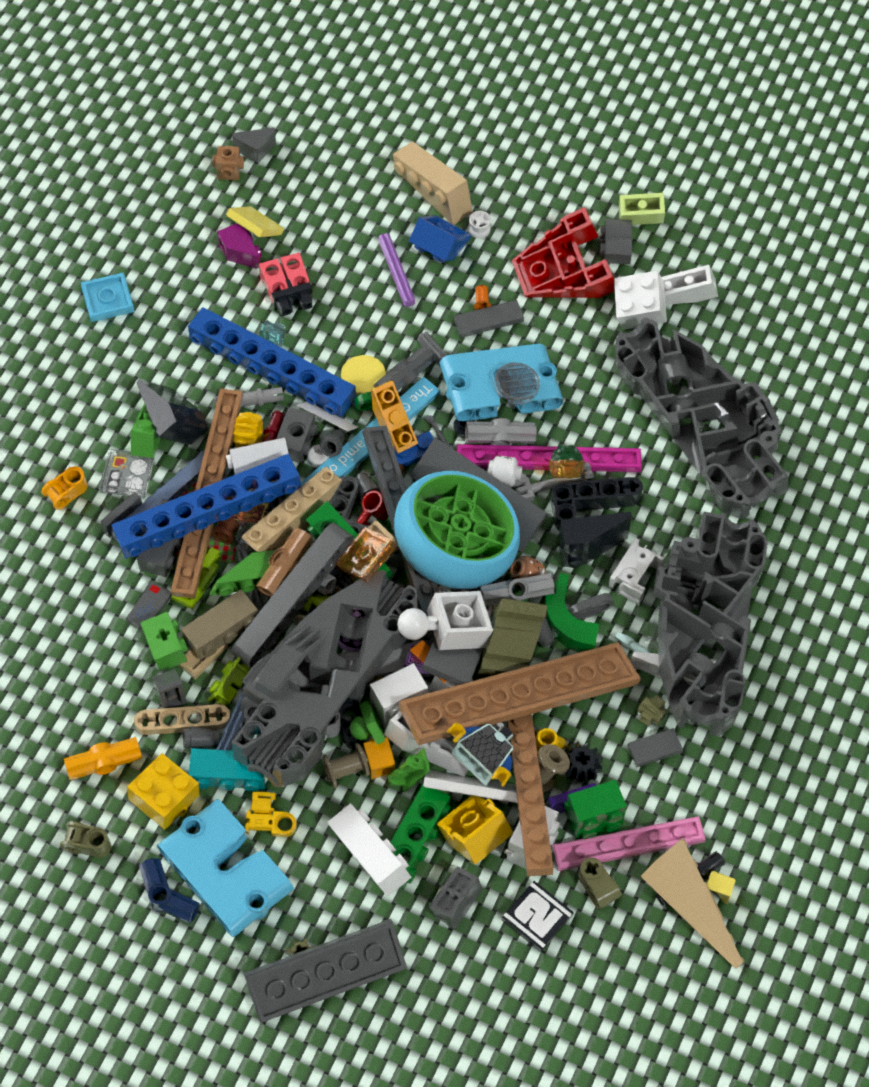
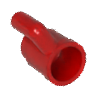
(373, 505)

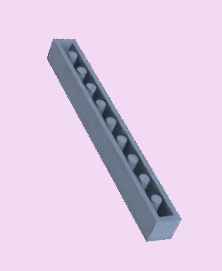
(173, 488)

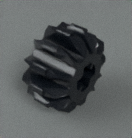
(590, 761)

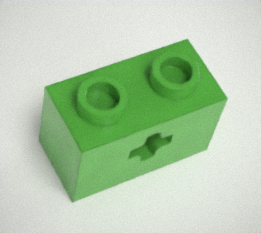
(164, 642)

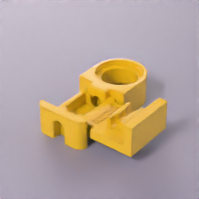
(263, 815)

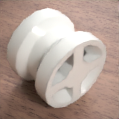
(476, 219)

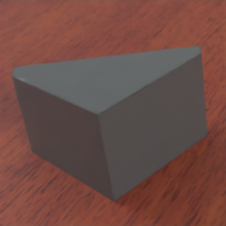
(255, 143)

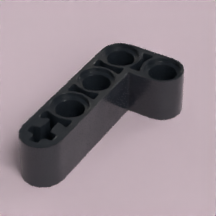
(630, 496)

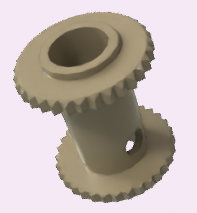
(551, 761)
(345, 765)

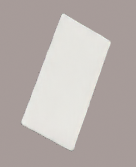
(328, 417)

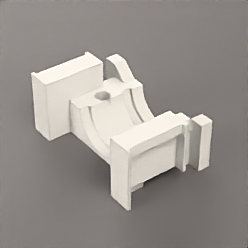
(631, 570)

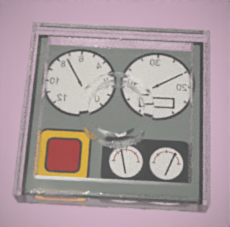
(126, 473)

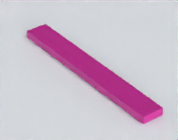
(539, 456)

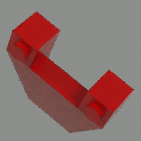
(557, 267)

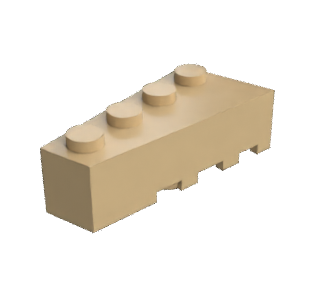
(434, 181)

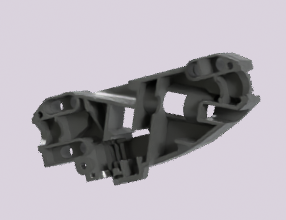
(724, 454)
(720, 567)
(296, 721)

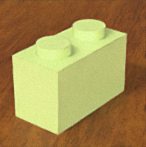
(642, 208)

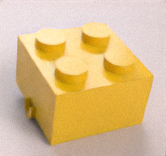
(163, 791)
(475, 828)

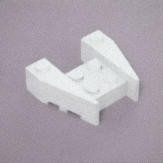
(438, 751)

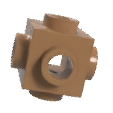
(228, 162)

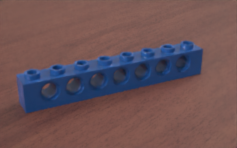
(266, 352)
(212, 495)

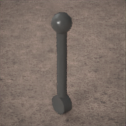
(431, 420)

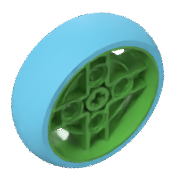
(457, 529)

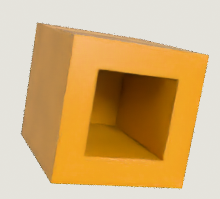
(379, 758)

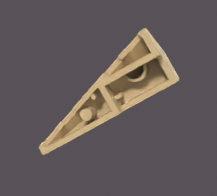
(682, 887)

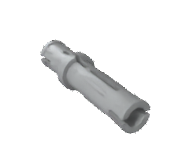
(260, 397)

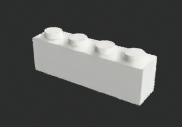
(369, 850)

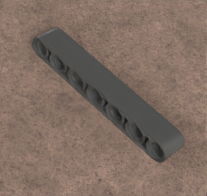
(292, 595)

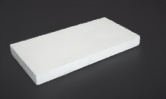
(470, 786)

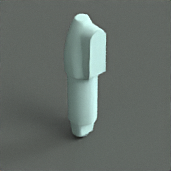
(629, 643)

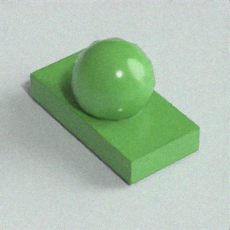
(367, 725)

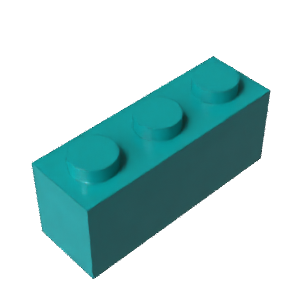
(221, 770)

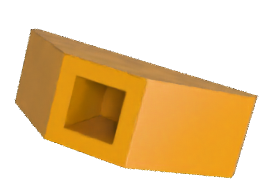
(390, 412)

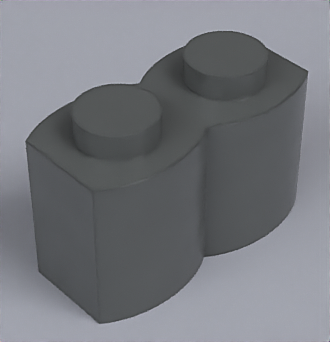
(617, 241)

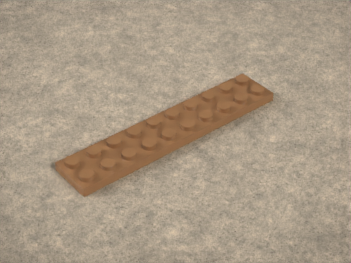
(519, 692)

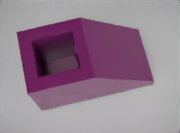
(238, 246)

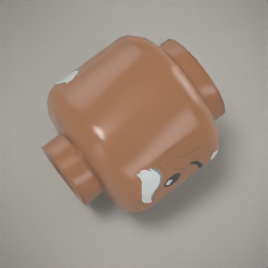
(526, 567)

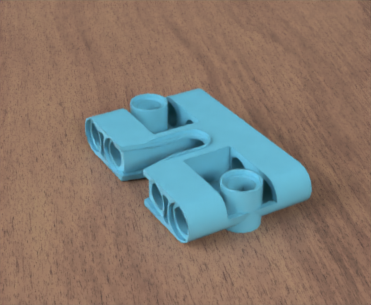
(472, 378)
(227, 892)

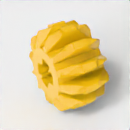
(248, 429)

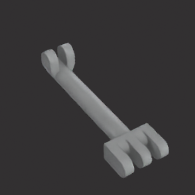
(527, 490)

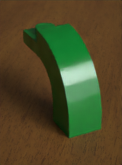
(567, 629)

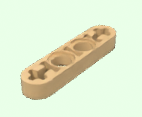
(182, 715)

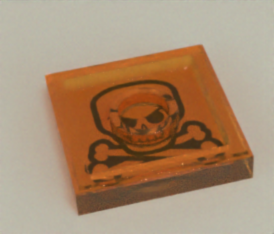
(366, 554)

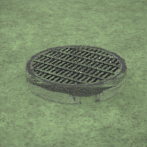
(517, 383)

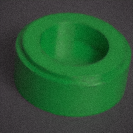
(363, 402)

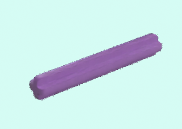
(396, 270)

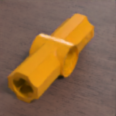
(102, 758)

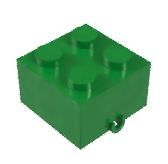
(595, 810)

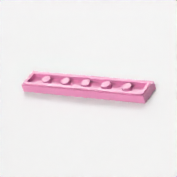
(628, 843)

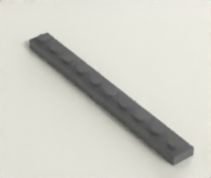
(392, 488)

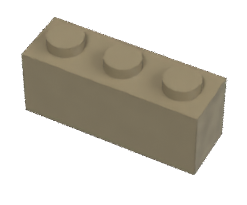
(219, 625)

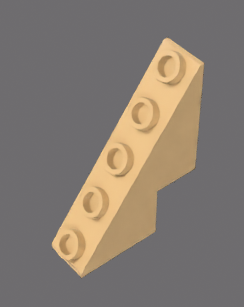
(292, 513)

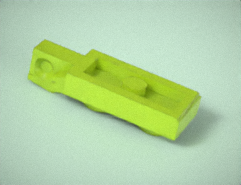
(208, 572)

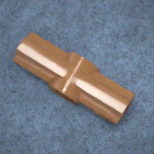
(284, 561)

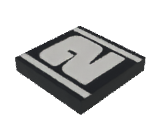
(537, 916)

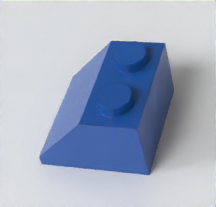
(439, 238)

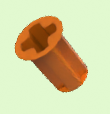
(481, 297)

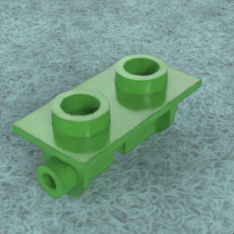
(410, 771)

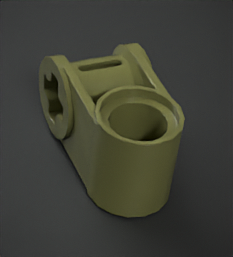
(80, 840)
(600, 886)

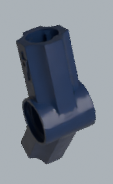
(175, 903)

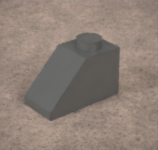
(169, 689)

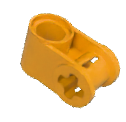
(63, 487)

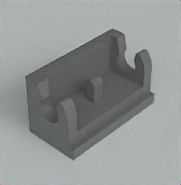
(456, 897)

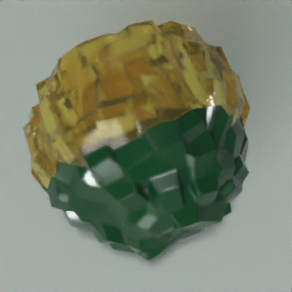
(566, 462)

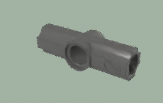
(408, 369)

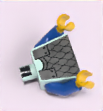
(484, 751)

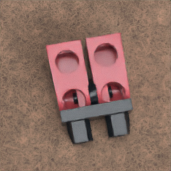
(287, 284)

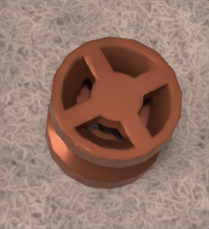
(225, 530)

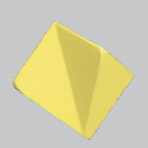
(721, 885)

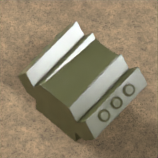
(513, 637)

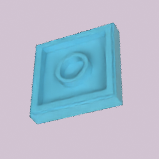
(107, 297)

